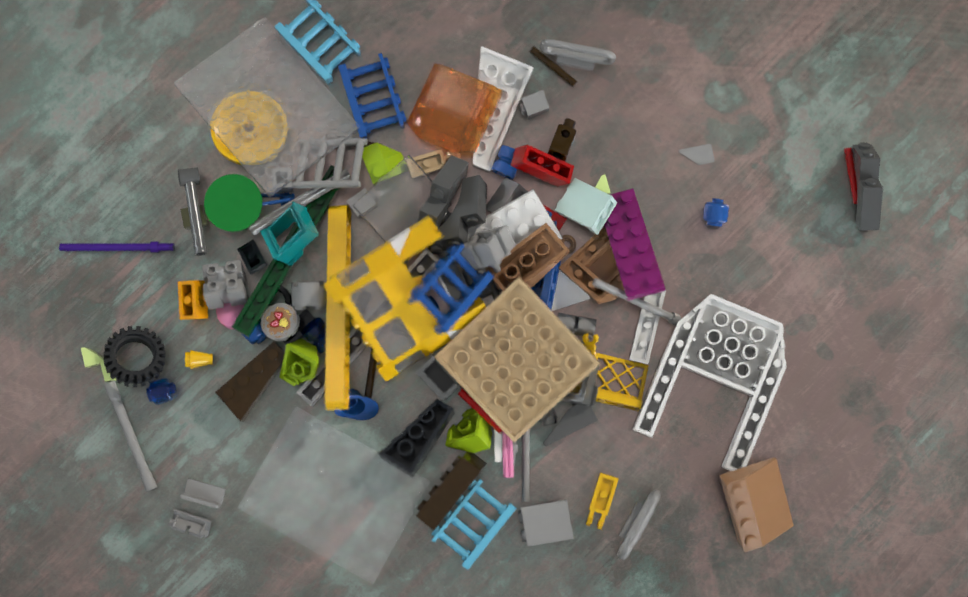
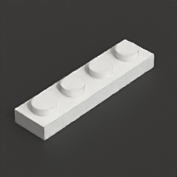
(646, 330)

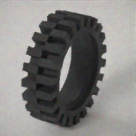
(134, 377)

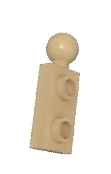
(433, 160)

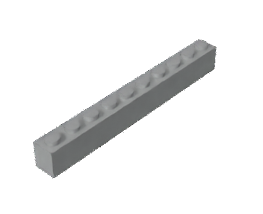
(315, 388)

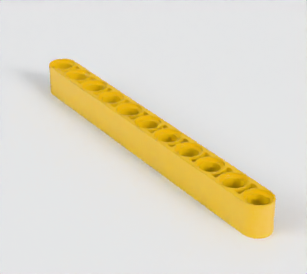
(336, 319)

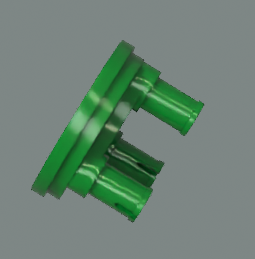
(233, 203)

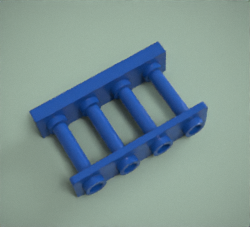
(354, 92)
(468, 293)

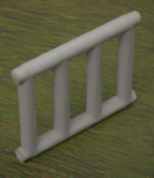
(336, 182)

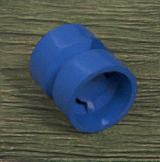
(503, 165)

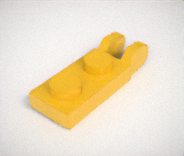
(602, 498)

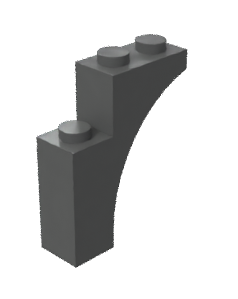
(868, 186)
(443, 189)
(468, 212)

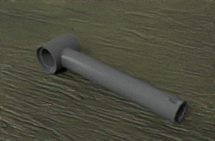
(189, 179)

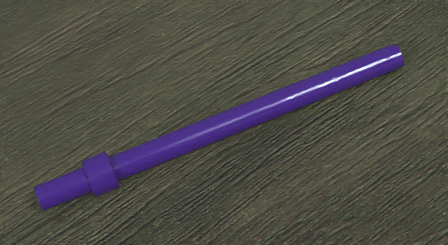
(153, 247)

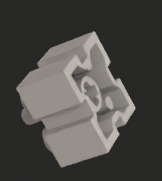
(488, 248)
(224, 284)

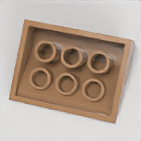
(757, 503)

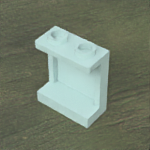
(586, 205)

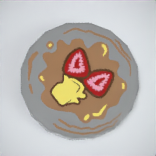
(280, 322)

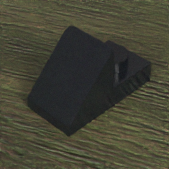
(252, 257)

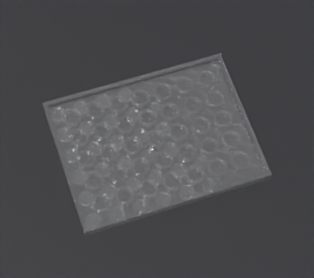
(267, 106)
(333, 495)

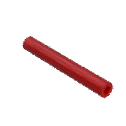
(851, 173)
(470, 401)

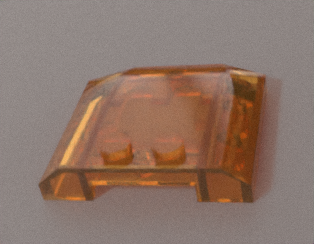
(453, 110)

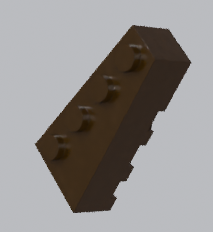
(249, 384)
(450, 490)

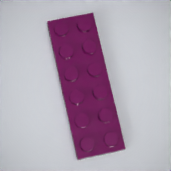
(632, 248)

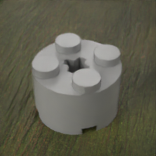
(309, 294)

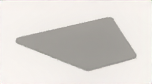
(699, 154)

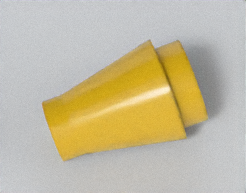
(198, 359)

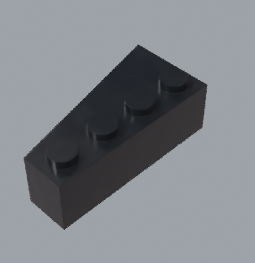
(416, 441)

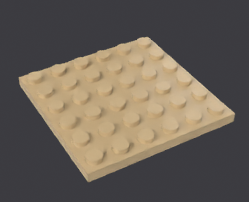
(517, 359)

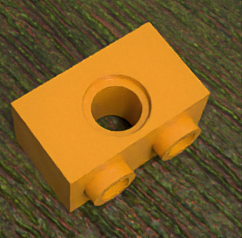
(191, 300)

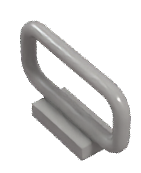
(576, 54)
(637, 523)

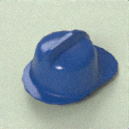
(359, 407)

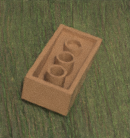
(530, 259)

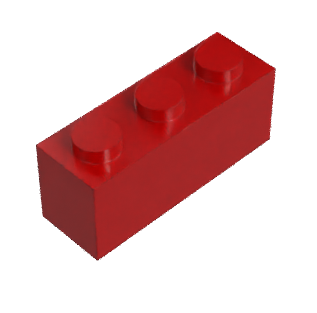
(542, 165)

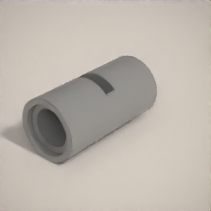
(578, 325)

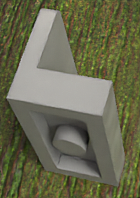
(505, 194)
(203, 493)

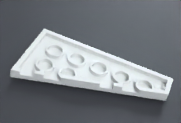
(512, 79)
(521, 217)

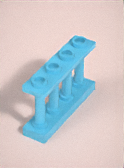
(313, 57)
(480, 541)

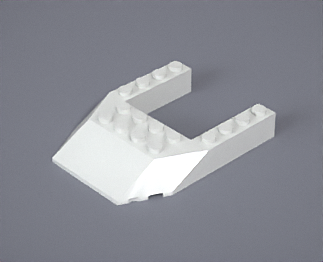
(731, 349)

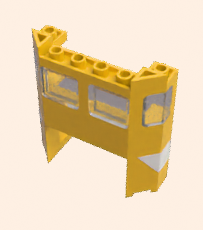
(377, 296)

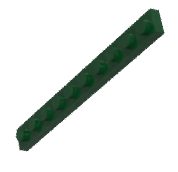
(277, 270)

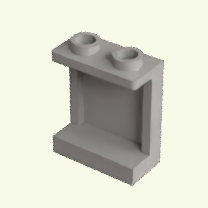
(546, 523)

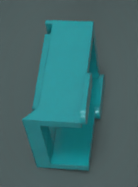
(293, 248)

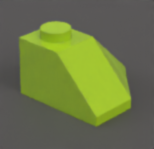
(380, 160)
(299, 362)
(470, 434)

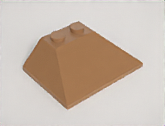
(591, 262)

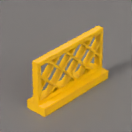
(616, 398)

